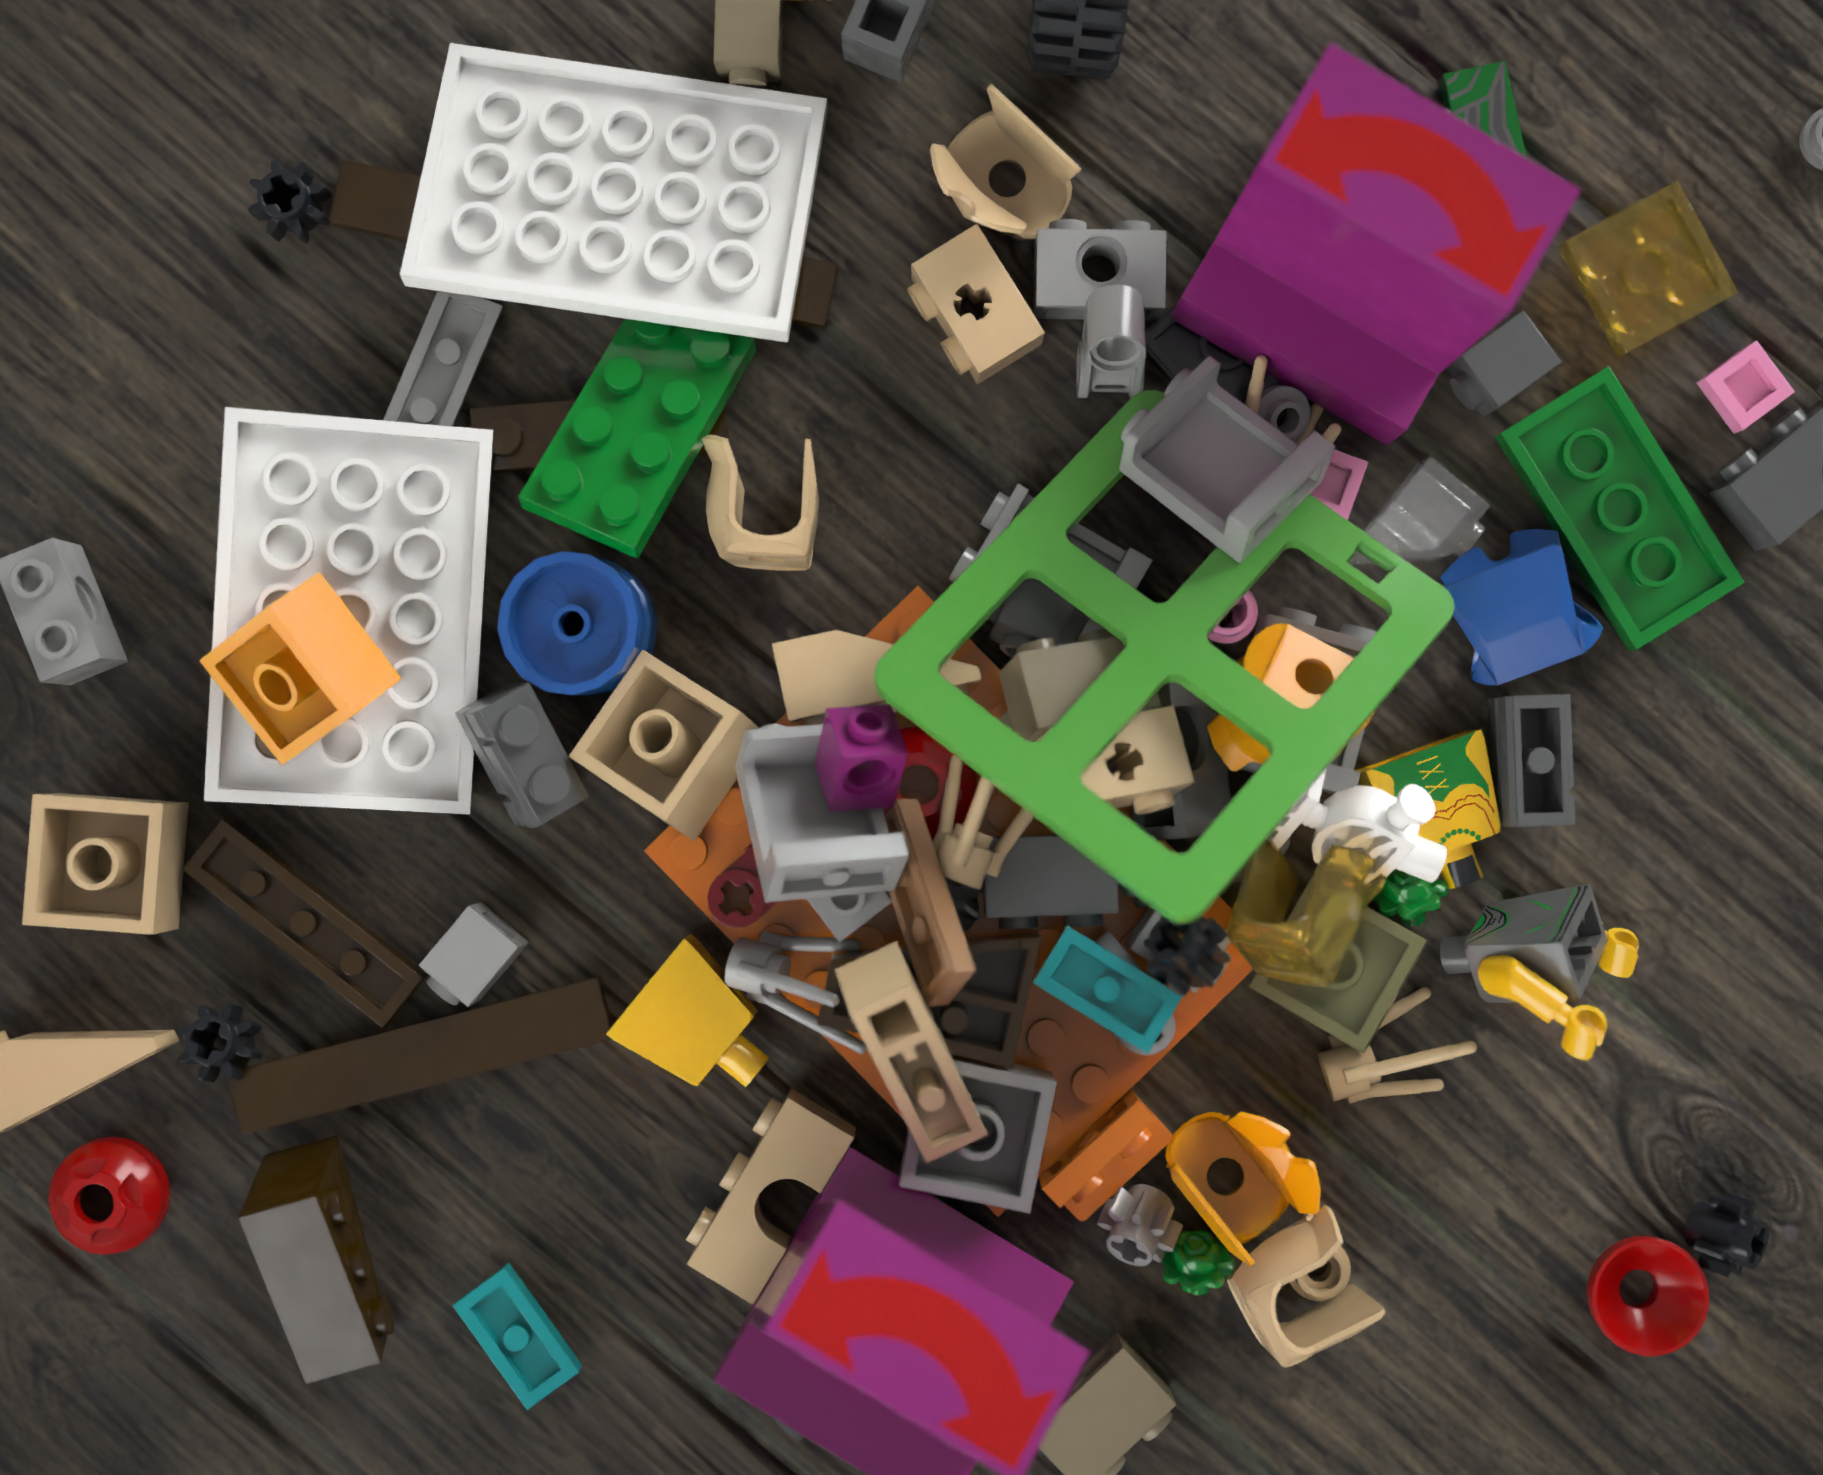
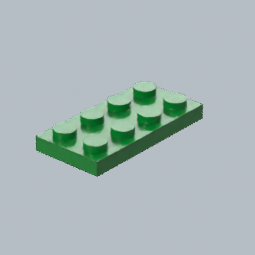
(636, 431)
(1619, 509)

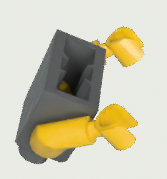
(1543, 955)

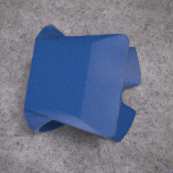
(1519, 608)

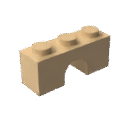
(737, 1241)

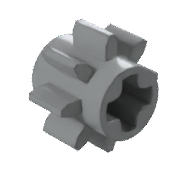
(1140, 1225)

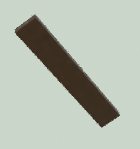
(421, 1055)

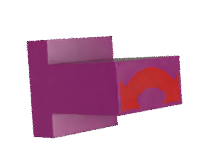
(1372, 246)
(905, 1334)

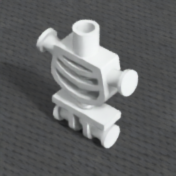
(1370, 823)

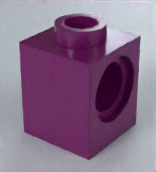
(860, 757)

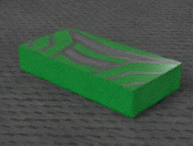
(1485, 101)

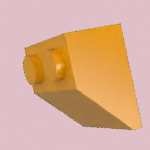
(300, 668)

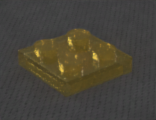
(1647, 268)

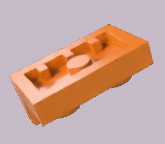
(1105, 1157)

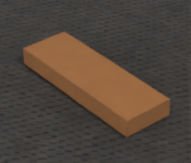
(927, 911)

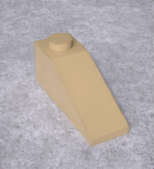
(910, 1051)
(55, 1066)

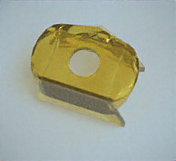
(1319, 937)

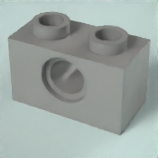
(1131, 247)
(60, 612)

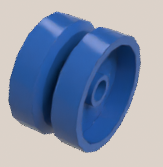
(544, 607)

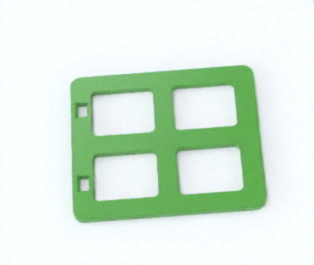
(1161, 647)

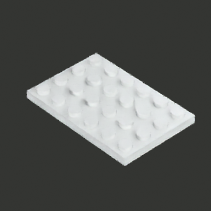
(616, 192)
(401, 538)

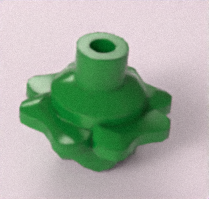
(1409, 897)
(1197, 1262)

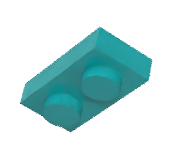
(1107, 989)
(517, 1336)

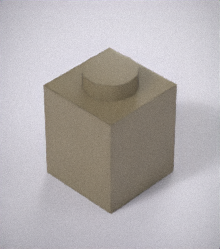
(749, 42)

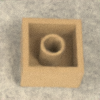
(665, 744)
(105, 863)

